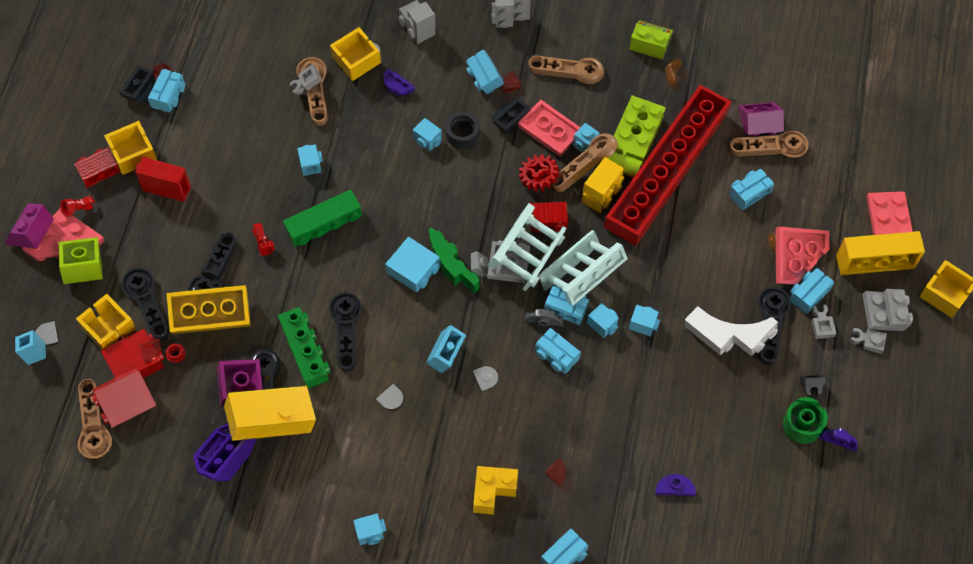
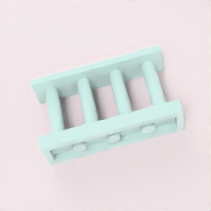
(510, 245)
(590, 277)

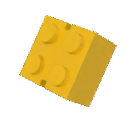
(355, 54)
(129, 146)
(603, 185)
(948, 289)
(109, 326)

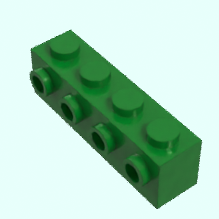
(322, 218)
(303, 347)

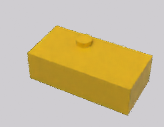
(880, 253)
(208, 309)
(269, 413)

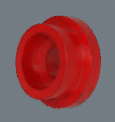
(175, 348)

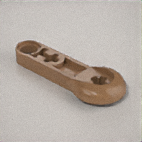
(569, 68)
(317, 91)
(772, 145)
(599, 148)
(92, 426)

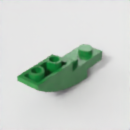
(450, 264)

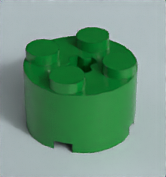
(810, 429)

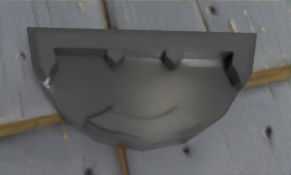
(544, 318)

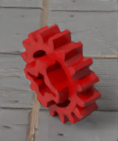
(539, 172)

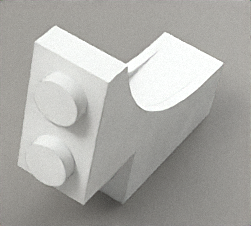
(721, 335)

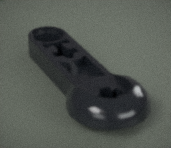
(214, 268)
(144, 297)
(775, 311)
(345, 325)
(272, 368)

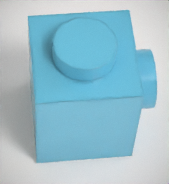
(427, 135)
(583, 137)
(310, 159)
(603, 320)
(644, 320)
(30, 347)
(369, 529)

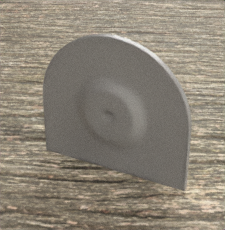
(47, 333)
(486, 377)
(391, 398)

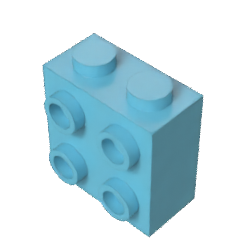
(412, 264)

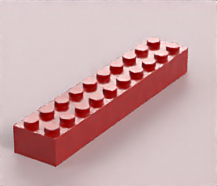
(667, 165)

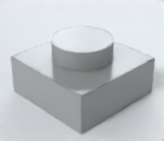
(479, 264)

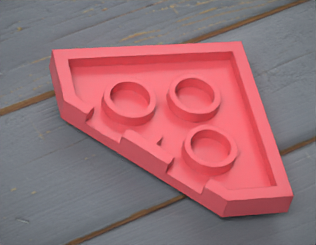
(61, 230)
(798, 252)

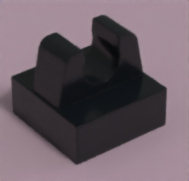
(810, 381)

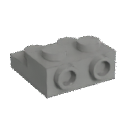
(507, 11)
(504, 273)
(887, 310)

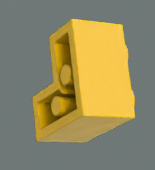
(493, 482)

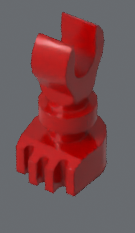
(69, 206)
(264, 246)

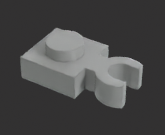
(307, 80)
(823, 325)
(871, 340)

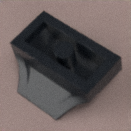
(139, 85)
(509, 115)

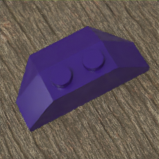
(220, 456)

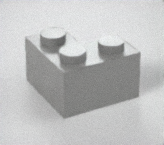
(418, 20)

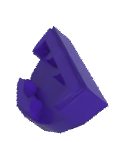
(396, 84)
(839, 437)
(675, 485)

